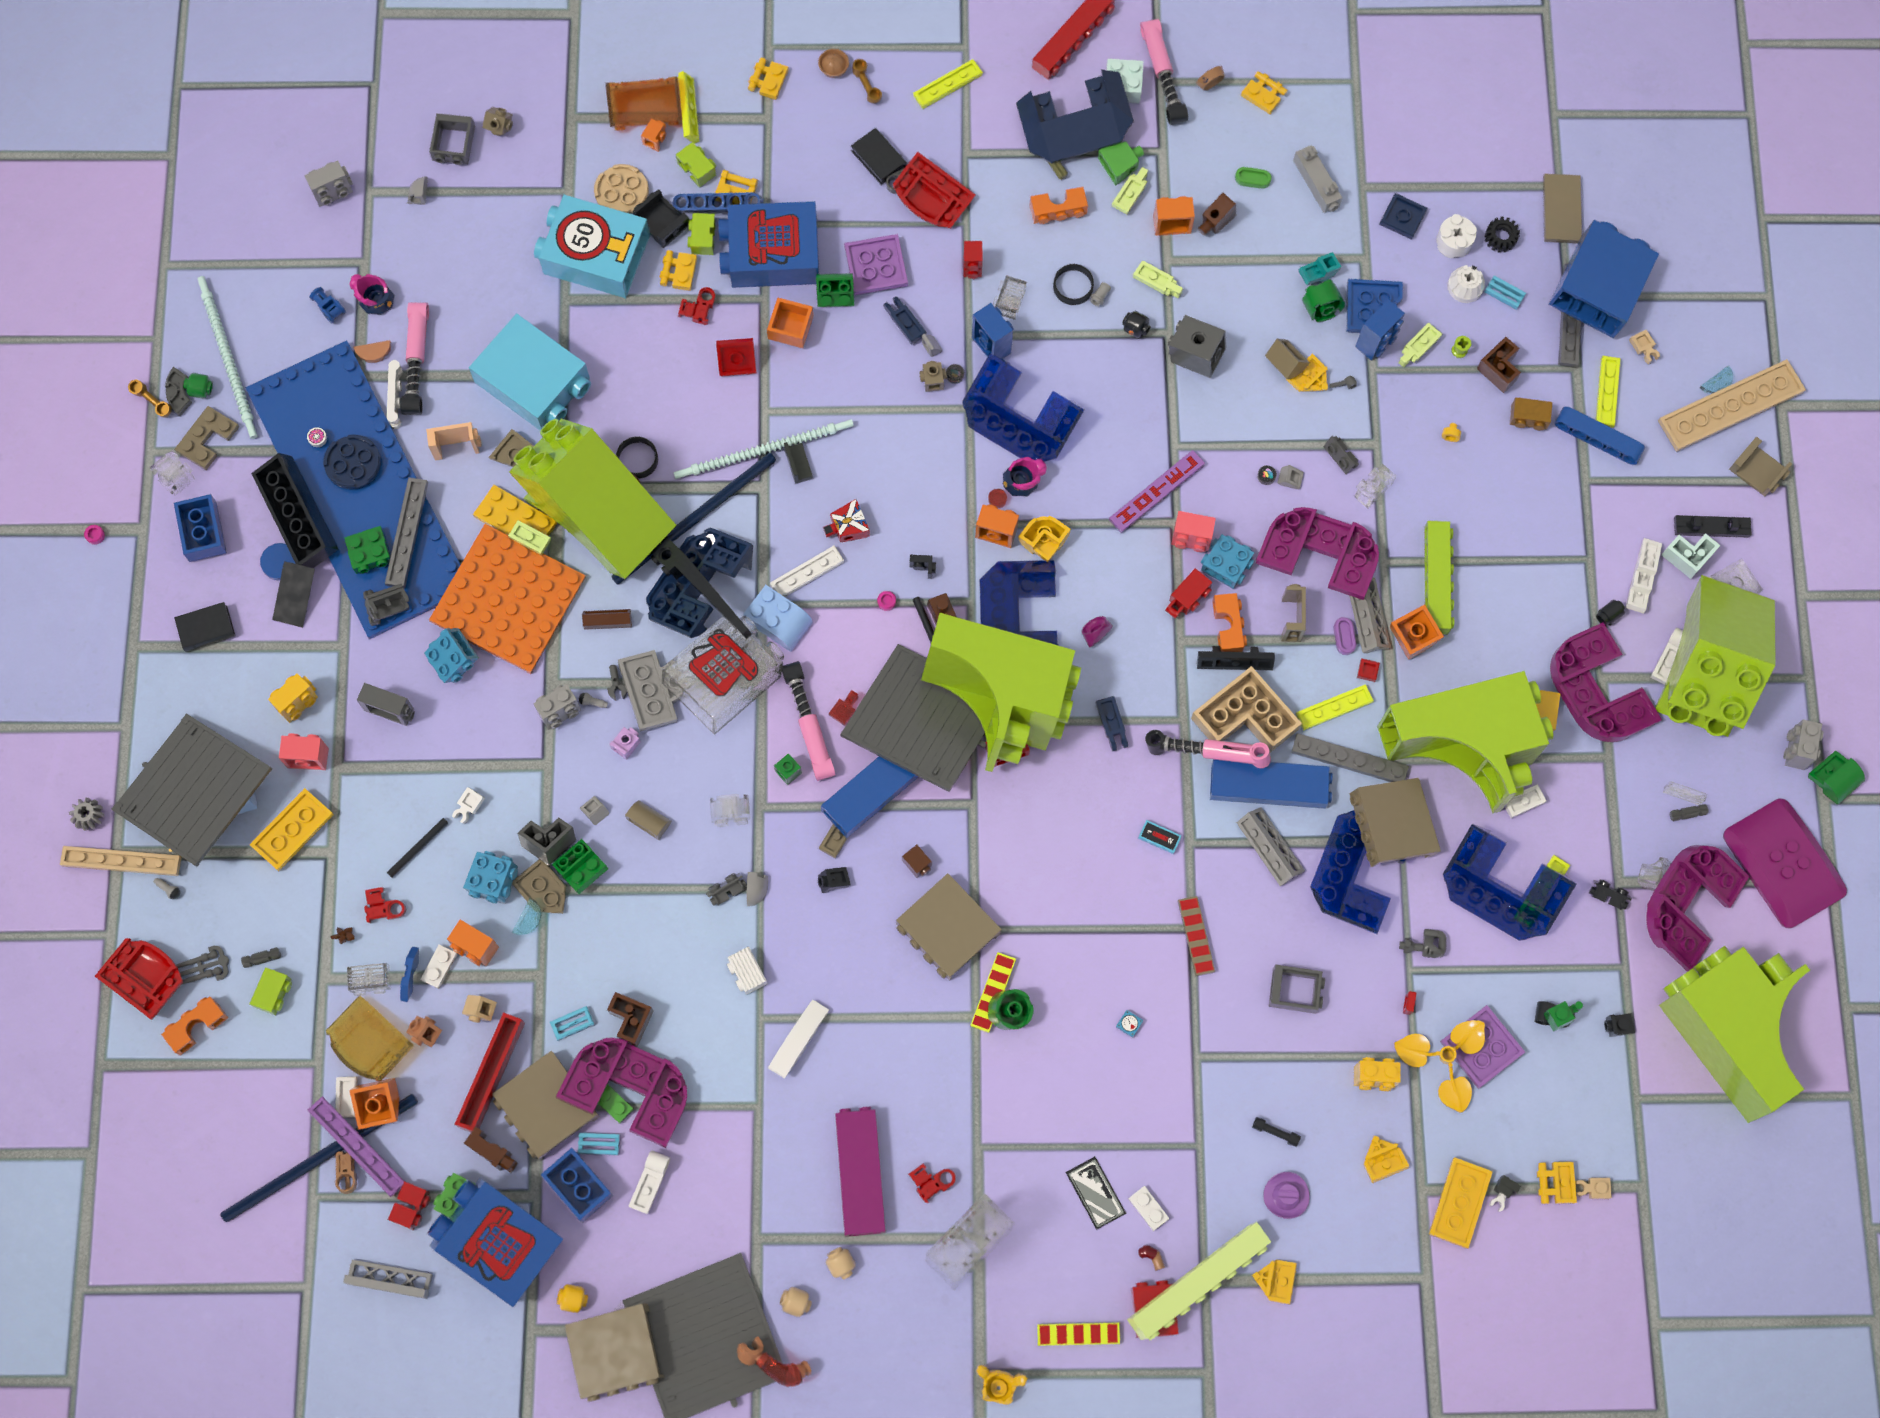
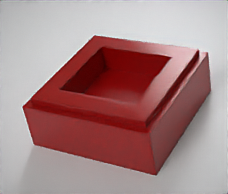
(1368, 670)
(1409, 1003)

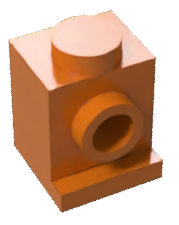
(654, 134)

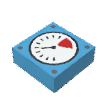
(1129, 1023)

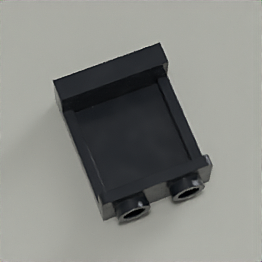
(663, 219)

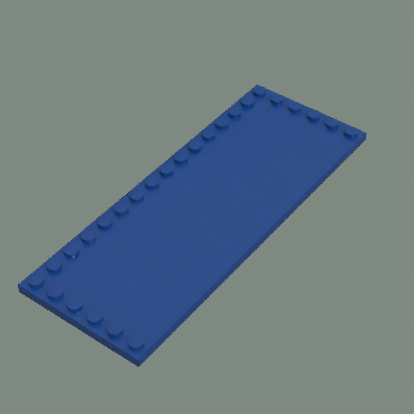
(335, 396)

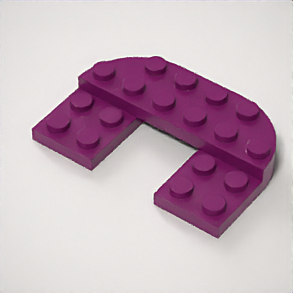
(1307, 529)
(1587, 704)
(1665, 911)
(635, 1070)

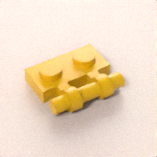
(773, 80)
(1262, 97)
(684, 270)
(1563, 1183)

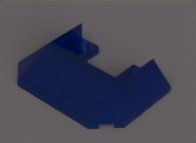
(1010, 428)
(1006, 584)
(1336, 874)
(1496, 902)

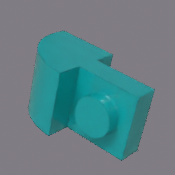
(1320, 270)

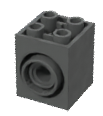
(1197, 346)

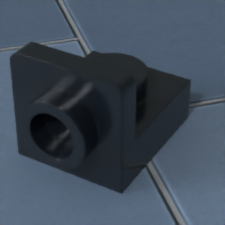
(919, 562)
(833, 879)
(1619, 1025)

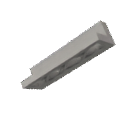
(1366, 623)
(1268, 847)
(382, 1285)

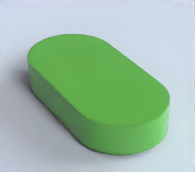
(1253, 177)

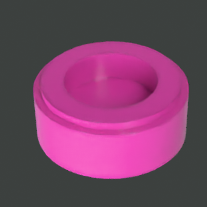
(94, 534)
(886, 600)

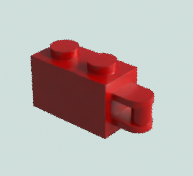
(1189, 593)

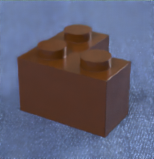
(1497, 365)
(635, 1017)

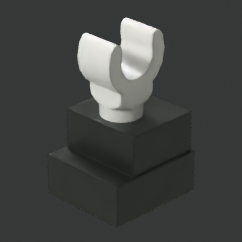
(1505, 1188)

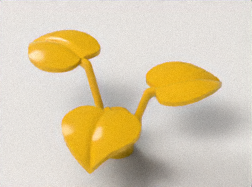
(1469, 1037)

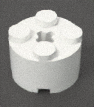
(1456, 236)

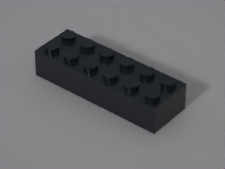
(294, 511)

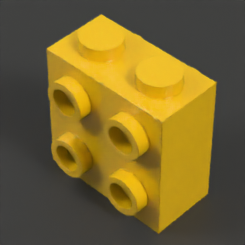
(293, 697)
(1377, 1074)

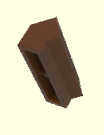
(607, 619)

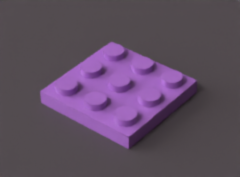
(876, 264)
(1496, 1054)

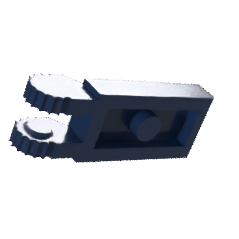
(905, 321)
(1111, 721)

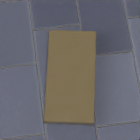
(1562, 208)

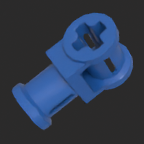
(327, 304)

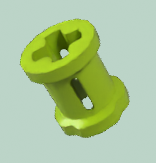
(1461, 346)

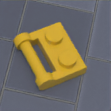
(726, 188)

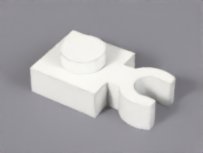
(469, 802)

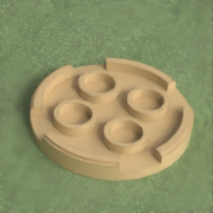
(621, 188)

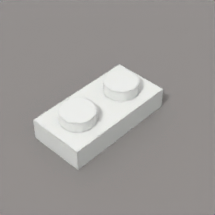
(1530, 799)
(438, 966)
(1148, 1208)

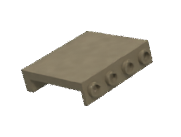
(1394, 821)
(947, 926)
(536, 1111)
(613, 1352)

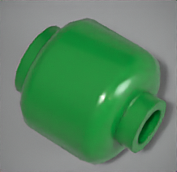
(198, 385)

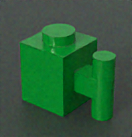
(1562, 1014)

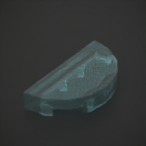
(1719, 381)
(529, 918)

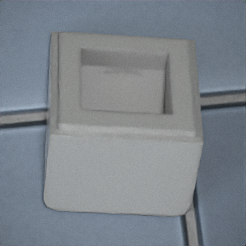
(931, 344)
(1290, 477)
(594, 810)

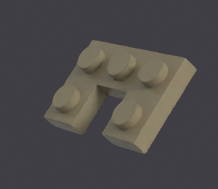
(192, 443)

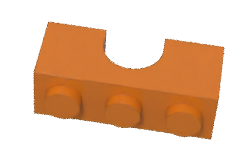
(1044, 210)
(1227, 607)
(179, 1033)

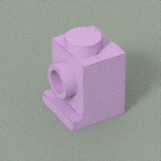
(622, 748)

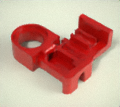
(698, 310)
(377, 906)
(927, 1184)

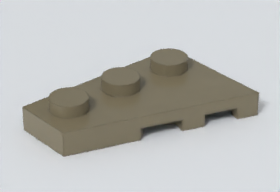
(509, 448)

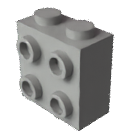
(329, 183)
(557, 706)
(1803, 744)

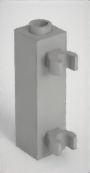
(1318, 179)

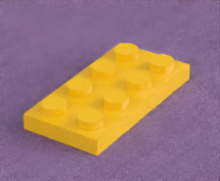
(503, 510)
(291, 829)
(1460, 1203)

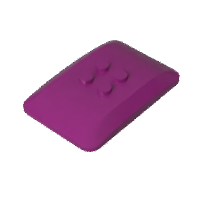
(1785, 863)

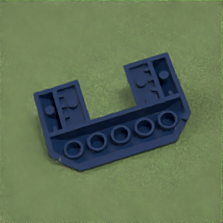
(1080, 131)
(675, 602)

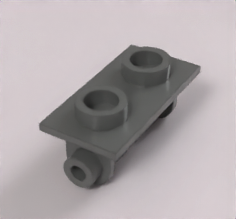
(1336, 450)
(731, 884)

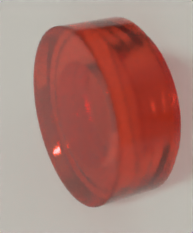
(997, 498)

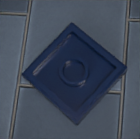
(1403, 216)

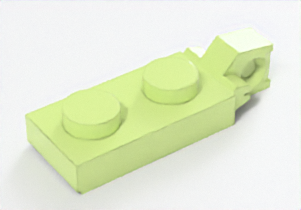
(1130, 191)
(1157, 279)
(1419, 344)

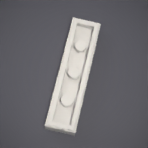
(807, 572)

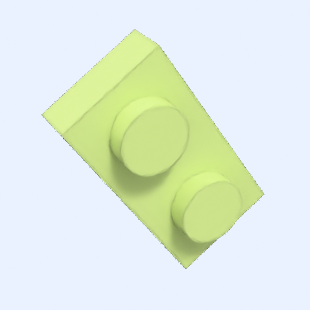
(529, 537)

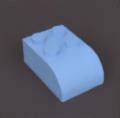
(778, 618)

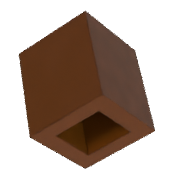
(917, 861)

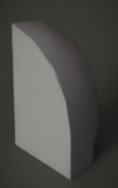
(418, 191)
(756, 888)

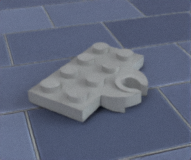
(648, 696)

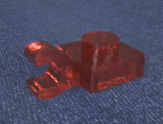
(843, 710)

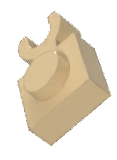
(1644, 344)
(1597, 1188)

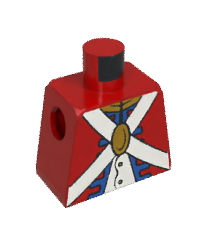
(848, 523)

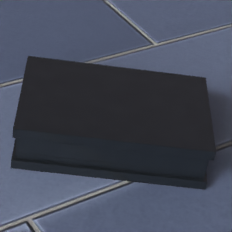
(878, 156)
(204, 626)

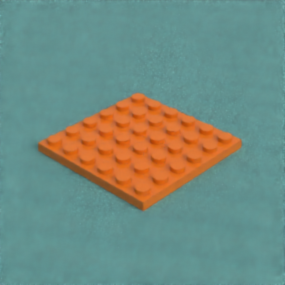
(507, 598)

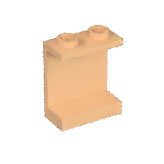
(450, 435)

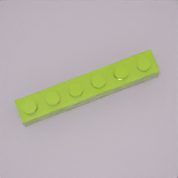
(1438, 573)

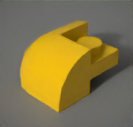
(1044, 536)

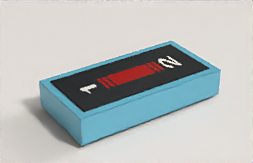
(1159, 837)

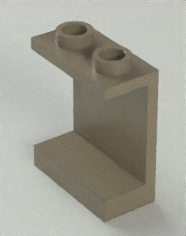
(1759, 469)
(1294, 631)

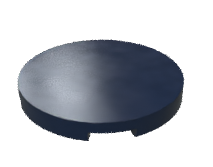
(352, 462)

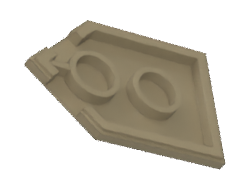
(543, 886)

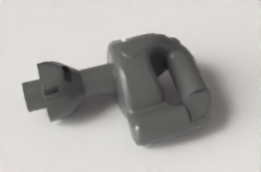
(1427, 948)

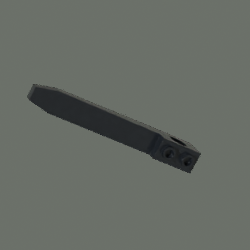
(678, 564)

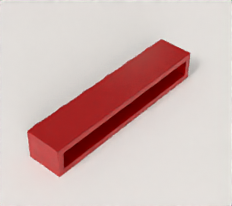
(1070, 36)
(490, 1072)

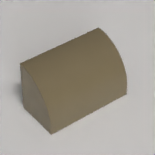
(1286, 358)
(647, 819)

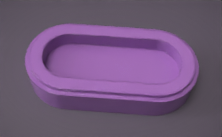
(1344, 636)

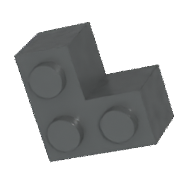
(547, 843)

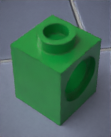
(787, 769)

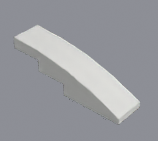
(1643, 575)
(798, 1039)

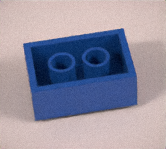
(1380, 330)
(992, 331)
(200, 528)
(577, 1185)

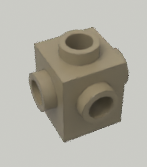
(497, 121)
(933, 376)

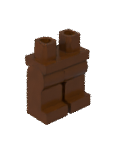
(496, 1155)

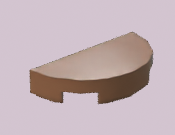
(373, 352)

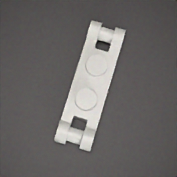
(393, 399)

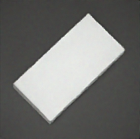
(343, 1099)

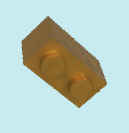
(1530, 413)

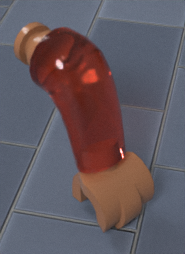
(784, 1374)

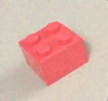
(1193, 531)
(303, 752)

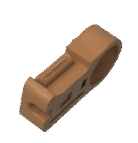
(346, 1169)

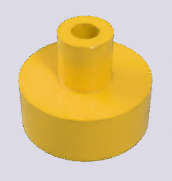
(1451, 433)

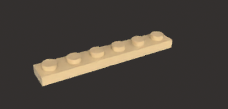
(120, 861)

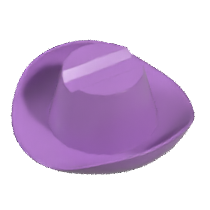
(1286, 1195)

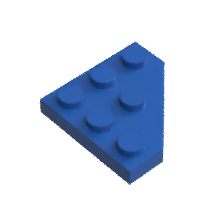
(1366, 297)

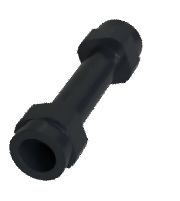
(1292, 1139)

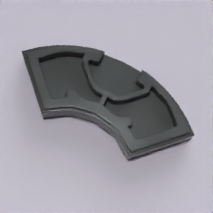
(175, 392)

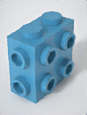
(1227, 561)
(451, 655)
(491, 877)

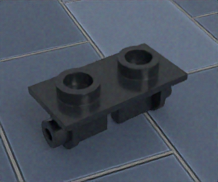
(1603, 889)

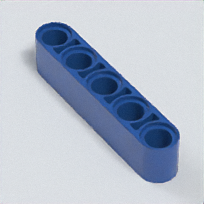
(709, 198)
(1599, 435)

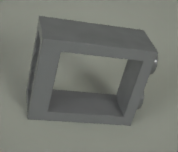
(451, 122)
(385, 704)
(1319, 983)

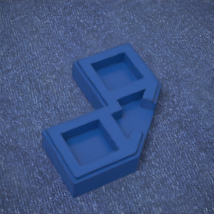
(411, 964)

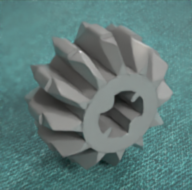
(82, 808)

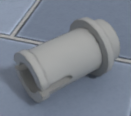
(1098, 298)

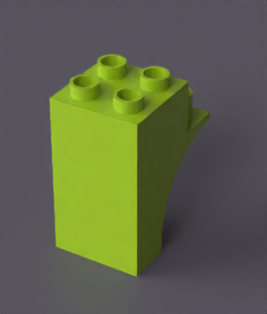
(591, 495)
(1720, 658)
(1008, 680)
(1480, 728)
(1733, 1026)

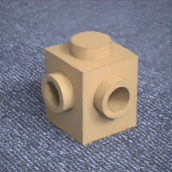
(479, 1008)

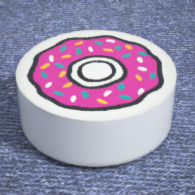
(317, 437)

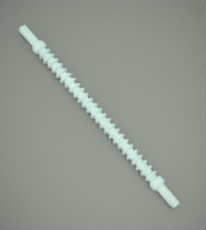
(247, 416)
(696, 469)

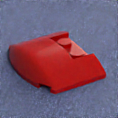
(932, 192)
(141, 976)

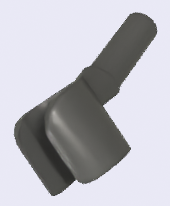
(1349, 381)

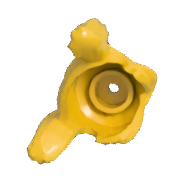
(999, 1378)

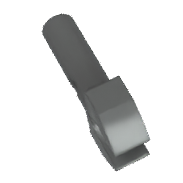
(616, 683)

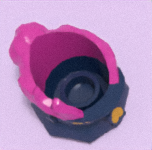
(372, 293)
(1023, 476)

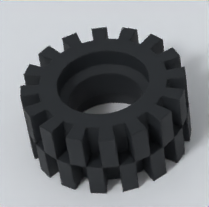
(1498, 243)

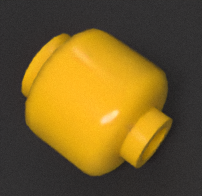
(571, 1298)

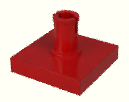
(736, 356)

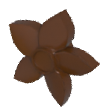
(343, 935)

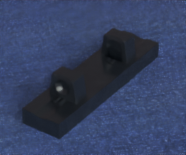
(1712, 526)
(1235, 660)

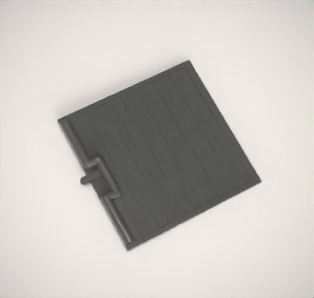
(915, 722)
(191, 789)
(697, 1333)

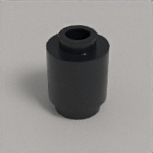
(1610, 612)

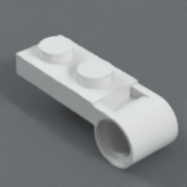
(1667, 658)
(649, 1182)

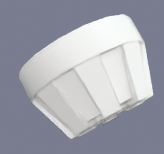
(1466, 284)

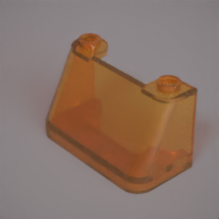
(640, 101)

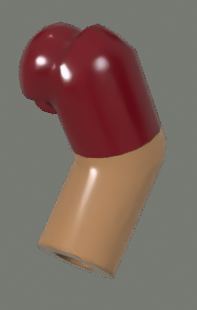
(1153, 1254)

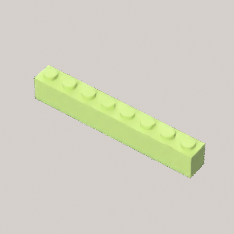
(1199, 1281)

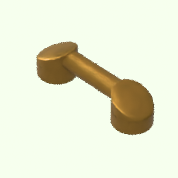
(859, 70)
(139, 389)

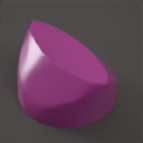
(1095, 630)

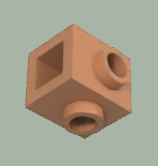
(423, 1031)

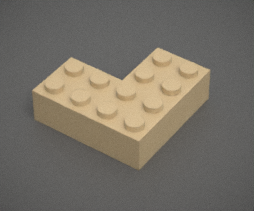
(1249, 703)

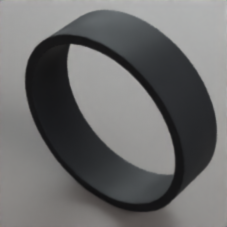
(1075, 267)
(639, 440)

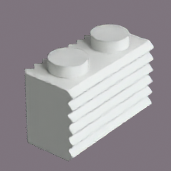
(747, 971)

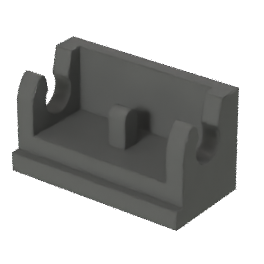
(387, 602)

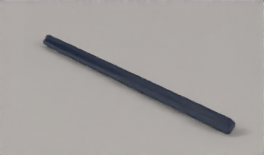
(712, 504)
(301, 1169)

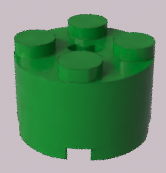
(1323, 301)
(1017, 1002)

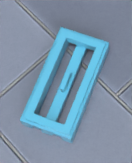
(1505, 289)
(575, 1030)
(581, 1143)

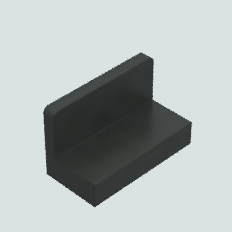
(798, 463)

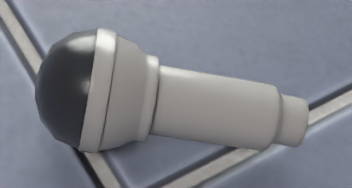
(587, 699)
(172, 892)

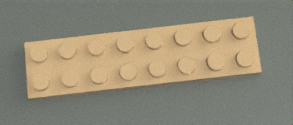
(1731, 405)

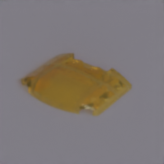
(367, 1041)

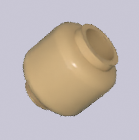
(840, 1263)
(795, 1301)

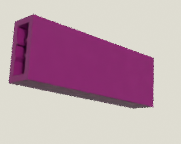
(860, 1172)

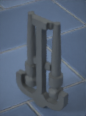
(222, 960)

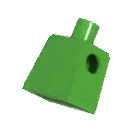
(1120, 160)

